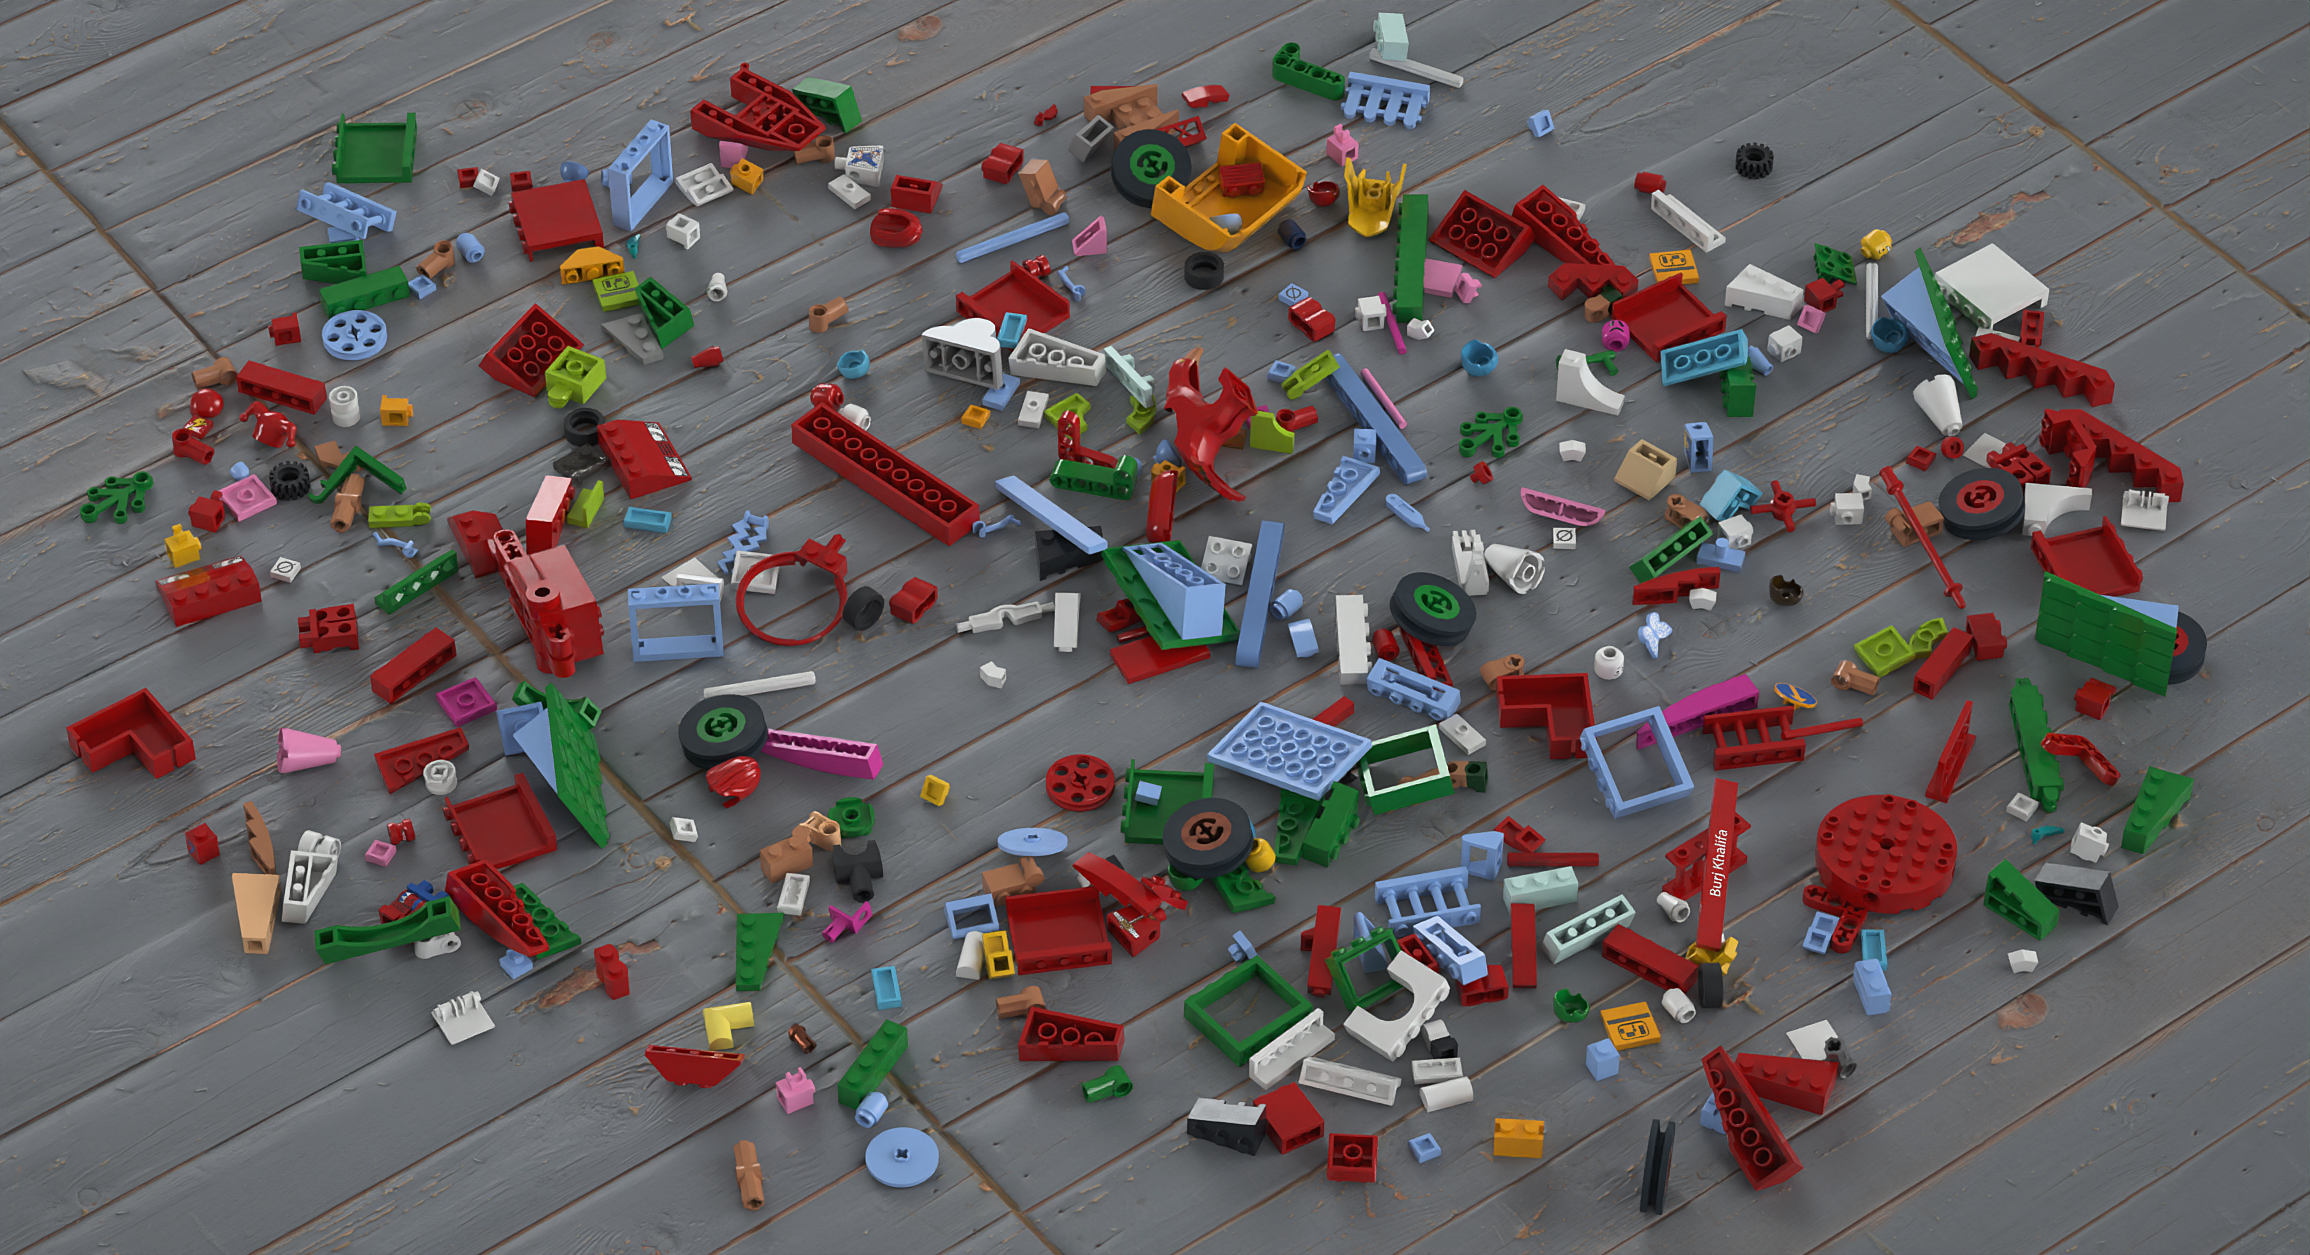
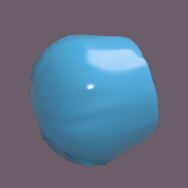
(1889, 334)
(1478, 358)

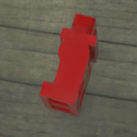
(2021, 464)
(329, 628)

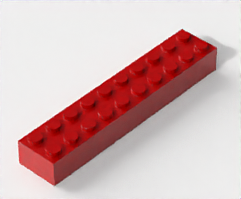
(885, 474)

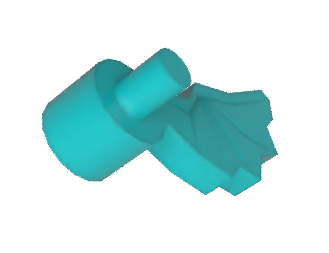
(632, 245)
(2037, 834)

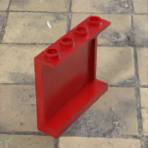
(555, 216)
(1018, 294)
(1667, 317)
(2090, 560)
(502, 825)
(1058, 930)

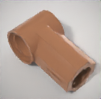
(819, 150)
(440, 258)
(822, 315)
(220, 372)
(1848, 676)
(1020, 1003)

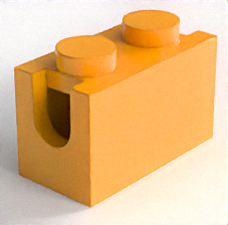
(1518, 1138)

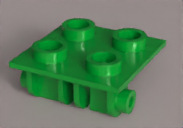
(1834, 264)

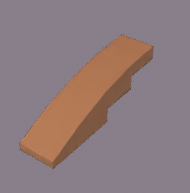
(259, 839)

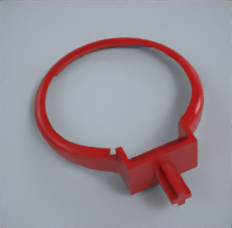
(813, 552)

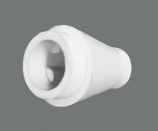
(717, 288)
(1674, 907)

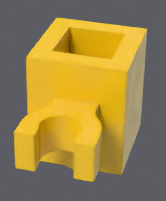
(182, 547)

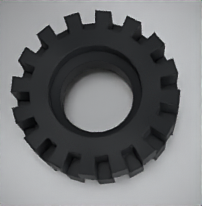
(1761, 155)
(287, 472)

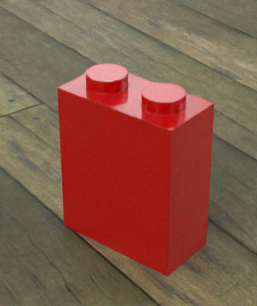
(1290, 1118)

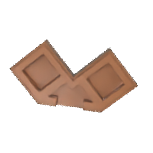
(330, 455)

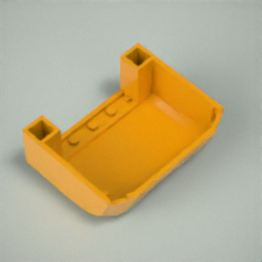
(1190, 207)

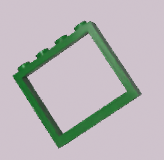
(1411, 792)
(1241, 1051)

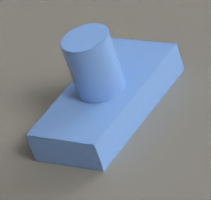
(1721, 555)

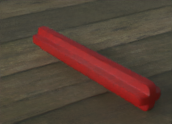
(1552, 859)

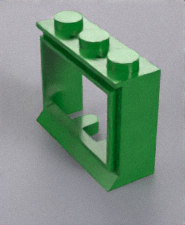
(1359, 946)

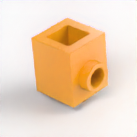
(746, 176)

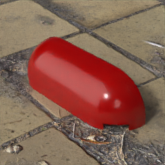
(1161, 507)

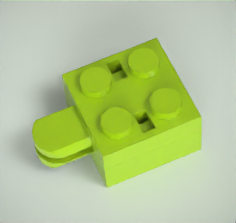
(574, 377)

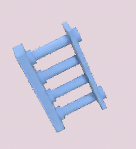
(346, 210)
(1422, 885)

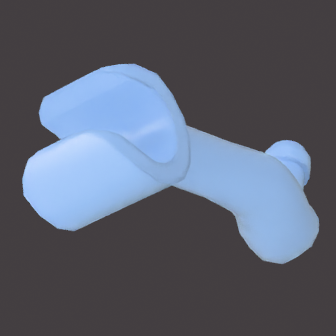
(1077, 290)
(981, 527)
(407, 550)

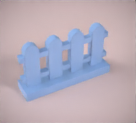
(1386, 89)

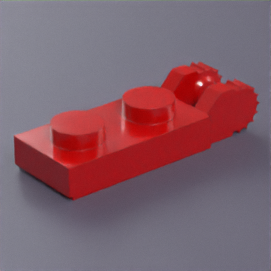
(2032, 327)

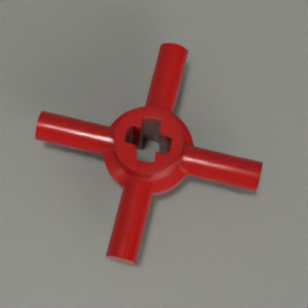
(1782, 506)

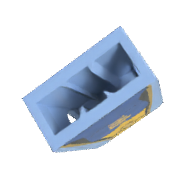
(1698, 438)

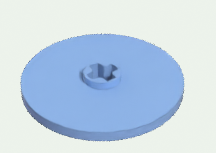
(1032, 841)
(915, 1145)

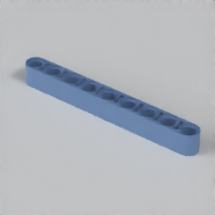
(1372, 416)
(1260, 594)

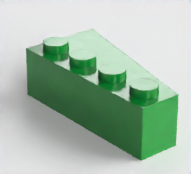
(2155, 805)

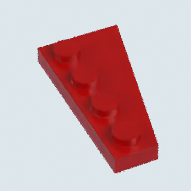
(407, 762)

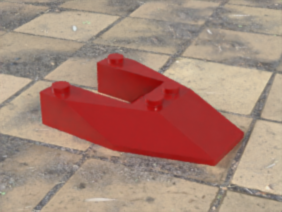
(770, 121)

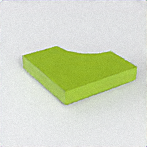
(1074, 403)
(1268, 435)

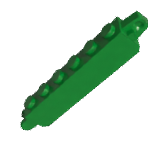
(2030, 729)

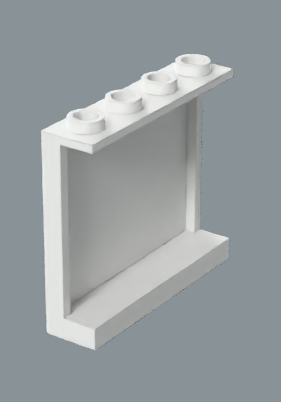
(1990, 286)

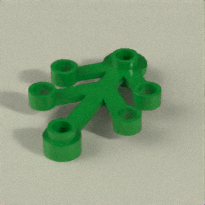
(1510, 417)
(139, 483)

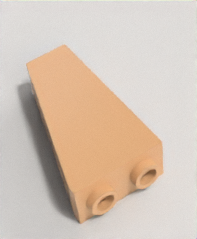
(257, 908)

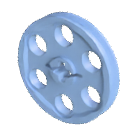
(361, 330)

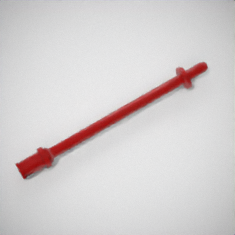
(1895, 488)

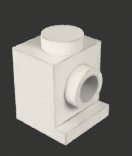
(683, 230)

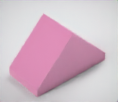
(731, 153)
(1092, 239)

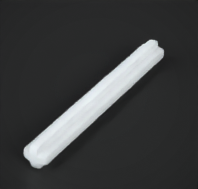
(1420, 69)
(1871, 297)
(762, 685)

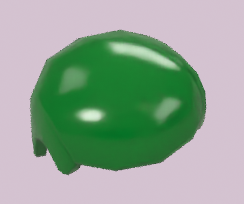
(1182, 881)
(1570, 1007)

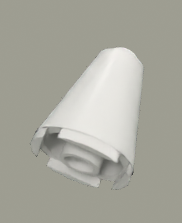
(1940, 403)
(1516, 566)

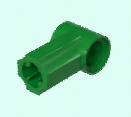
(1113, 1082)

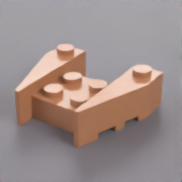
(1129, 110)

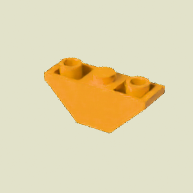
(590, 264)

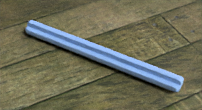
(1012, 237)

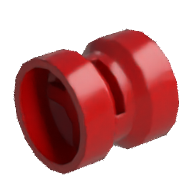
(1037, 267)
(395, 831)

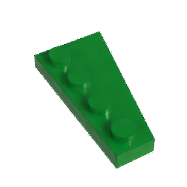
(1294, 822)
(1242, 891)
(553, 930)
(754, 947)

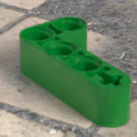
(1306, 76)
(1095, 479)

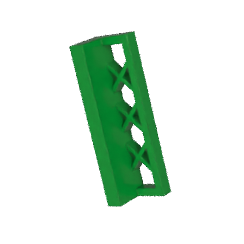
(418, 582)

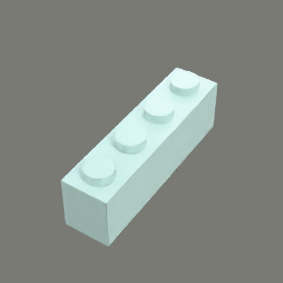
(1587, 929)

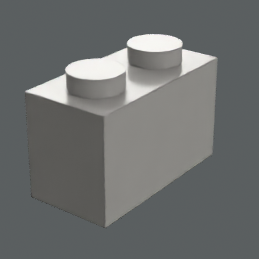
(1090, 138)

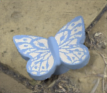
(1653, 632)

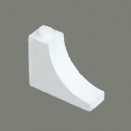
(1581, 388)
(2048, 502)
(1066, 620)

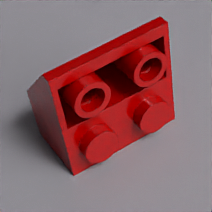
(915, 194)

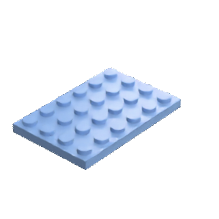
(1289, 750)

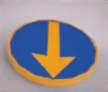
(1795, 695)

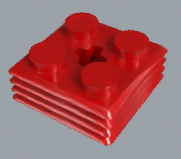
(1352, 1157)

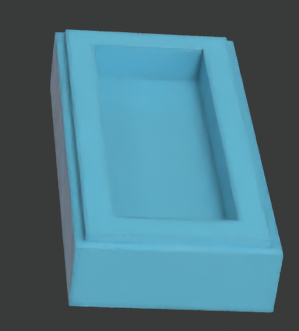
(1011, 330)
(647, 519)
(1873, 946)
(886, 987)

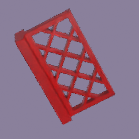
(1952, 758)

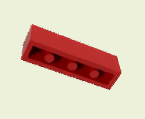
(281, 387)
(413, 665)
(1649, 960)

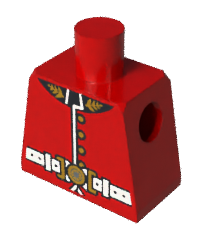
(1133, 929)

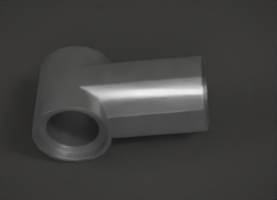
(1837, 1052)

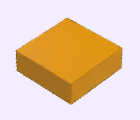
(975, 416)

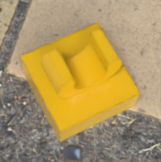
(935, 790)

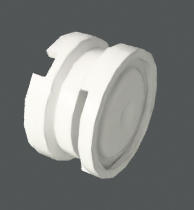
(440, 777)

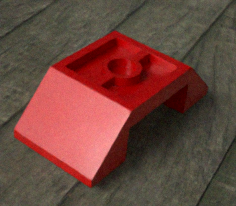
(2067, 435)

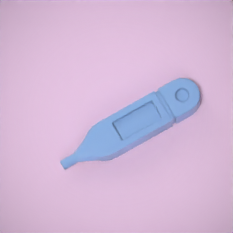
(1405, 511)

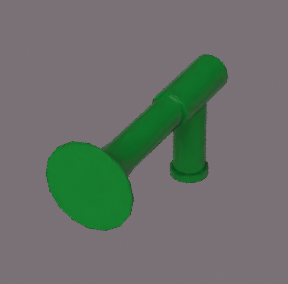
(1604, 357)

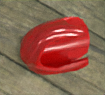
(895, 228)
(734, 778)

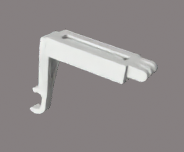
(1470, 563)

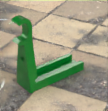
(360, 458)

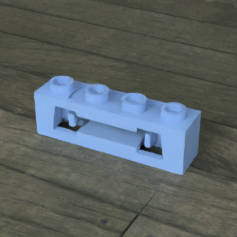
(1413, 690)
(1450, 950)

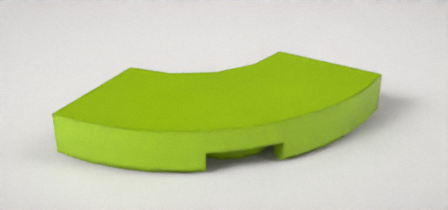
(1141, 417)
(1927, 636)

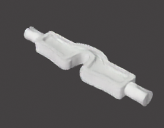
(993, 619)

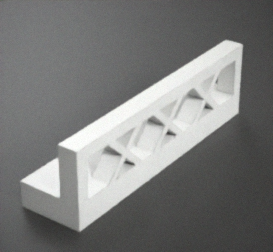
(1686, 221)
(1291, 1051)
(1349, 1080)

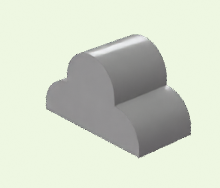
(964, 352)

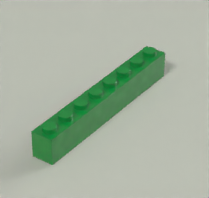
(1411, 259)

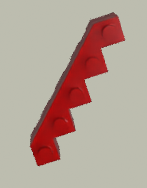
(2042, 368)
(2129, 456)

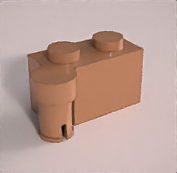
(1042, 186)
(1928, 517)
(787, 855)
(1012, 881)

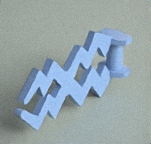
(740, 528)

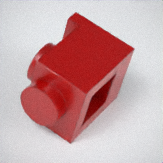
(285, 330)

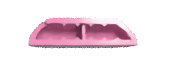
(1561, 508)

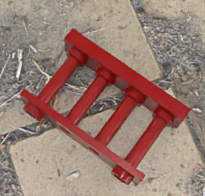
(1753, 754)
(1692, 852)

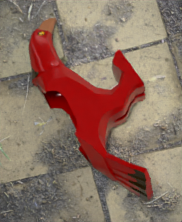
(1205, 425)

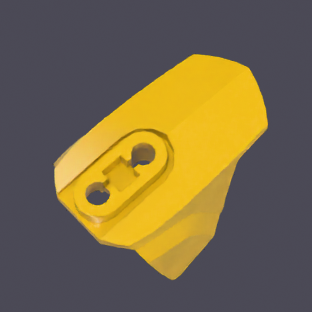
(1370, 200)

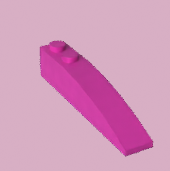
(1688, 714)
(825, 753)

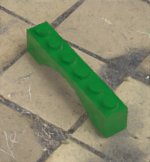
(346, 942)

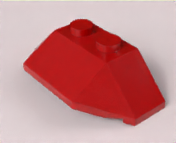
(475, 537)
(692, 1065)

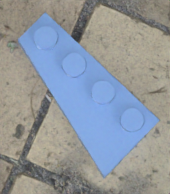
(1347, 485)

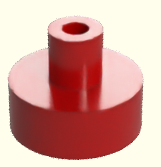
(1952, 447)
(1482, 473)

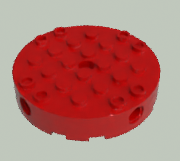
(1885, 853)

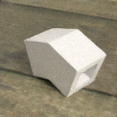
(1419, 329)
(1572, 450)
(1861, 485)
(1702, 598)
(993, 675)
(2023, 960)

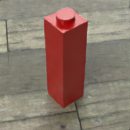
(1942, 663)
(1324, 942)

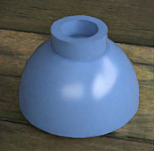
(573, 171)
(1166, 452)

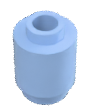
(470, 247)
(1286, 604)
(871, 1109)

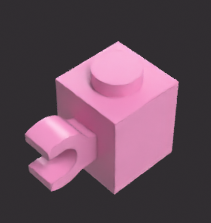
(1341, 146)
(795, 1091)

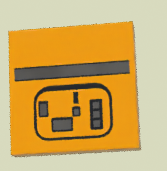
(1673, 262)
(1630, 1026)

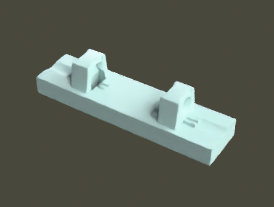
(1123, 369)

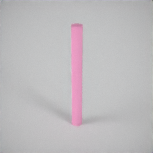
(1383, 398)

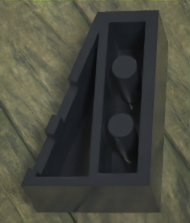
(1057, 553)
(2079, 888)
(1228, 1125)

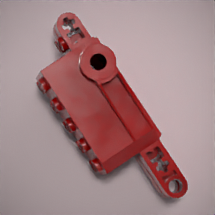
(550, 604)

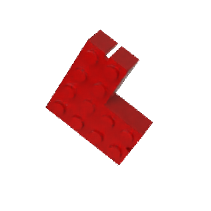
(1551, 701)
(136, 727)

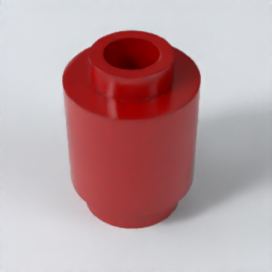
(1649, 182)
(1385, 644)

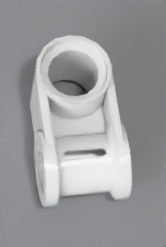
(437, 945)

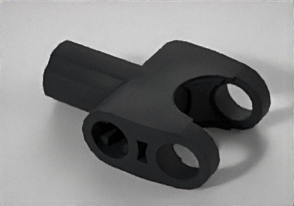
(858, 870)

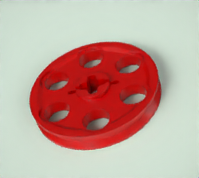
(1075, 789)

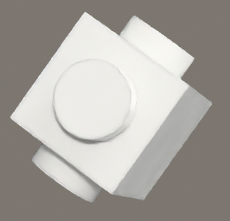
(1370, 313)
(1784, 343)
(1847, 508)
(1736, 531)
(2089, 842)

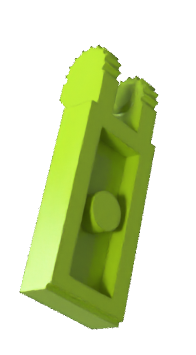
(1310, 374)
(399, 515)

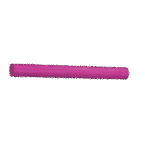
(1392, 324)

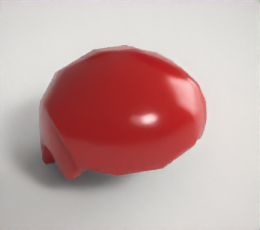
(1323, 193)
(206, 403)

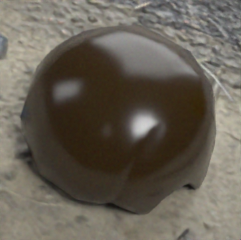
(1785, 592)

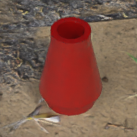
(708, 357)

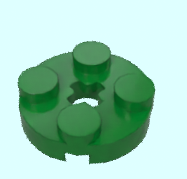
(863, 815)

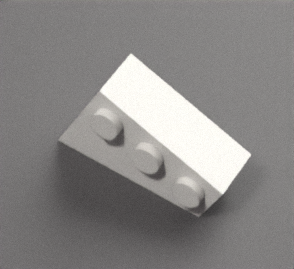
(1764, 292)
(306, 883)

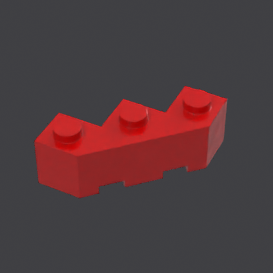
(1591, 279)

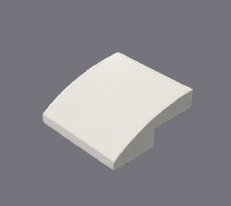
(703, 184)

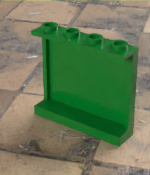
(375, 151)
(1145, 821)

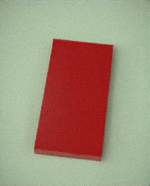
(1146, 658)

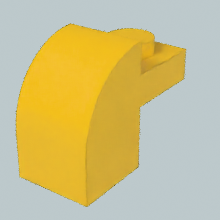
(997, 955)
(1723, 957)

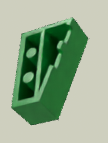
(829, 100)
(333, 261)
(663, 312)
(1738, 390)
(1333, 827)
(2019, 901)

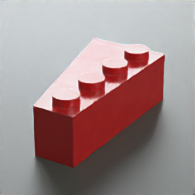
(548, 514)
(1790, 1080)

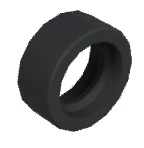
(1204, 281)
(578, 417)
(859, 599)
(1710, 985)

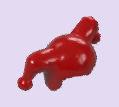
(271, 426)

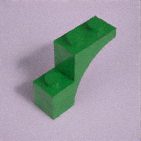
(584, 707)

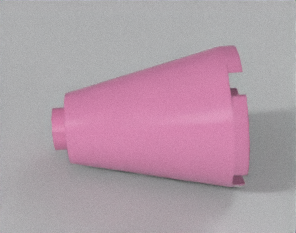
(304, 750)

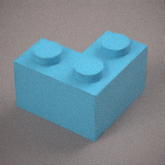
(1728, 494)

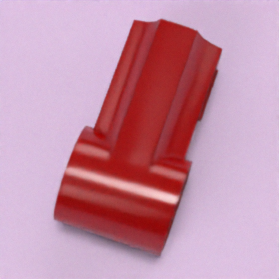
(1296, 419)
(186, 446)

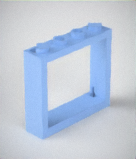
(629, 211)
(675, 647)
(1668, 748)

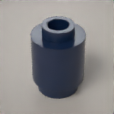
(1292, 234)

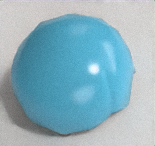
(854, 364)

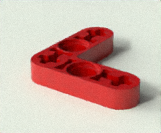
(1078, 453)
(2081, 747)
(1847, 916)

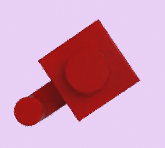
(2094, 698)

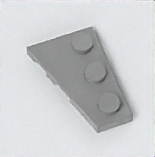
(636, 337)

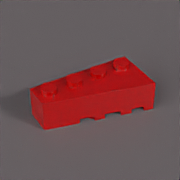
(1068, 1037)

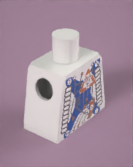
(862, 164)

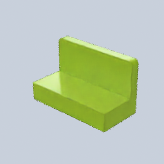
(586, 506)

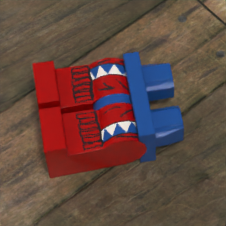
(409, 901)

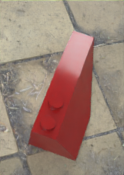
(1559, 229)
(494, 907)
(1749, 1127)

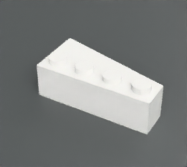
(1056, 360)
(1351, 639)

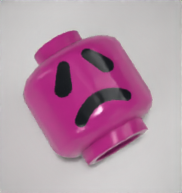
(1615, 335)

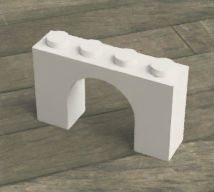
(1391, 1037)

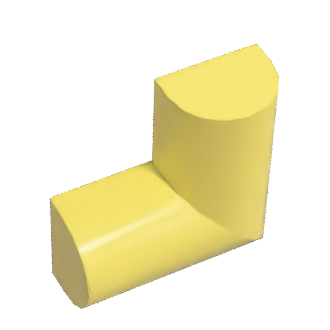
(722, 1019)

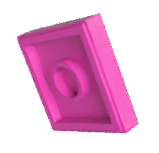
(466, 702)

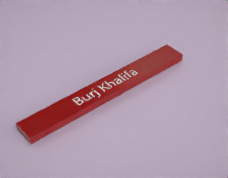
(1717, 865)

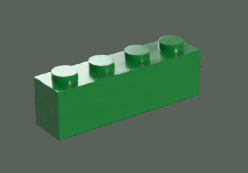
(365, 292)
(1671, 550)
(873, 1064)

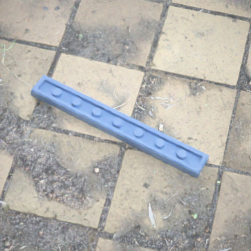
(1051, 514)

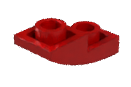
(1202, 95)
(1163, 891)

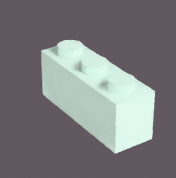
(1391, 36)
(1542, 888)

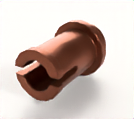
(798, 1034)

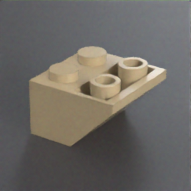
(1646, 470)

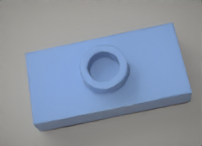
(999, 398)

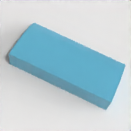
(1704, 357)

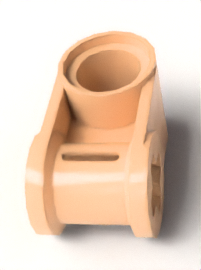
(823, 831)

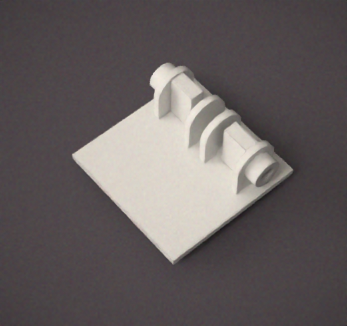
(2144, 511)
(1226, 559)
(462, 1018)

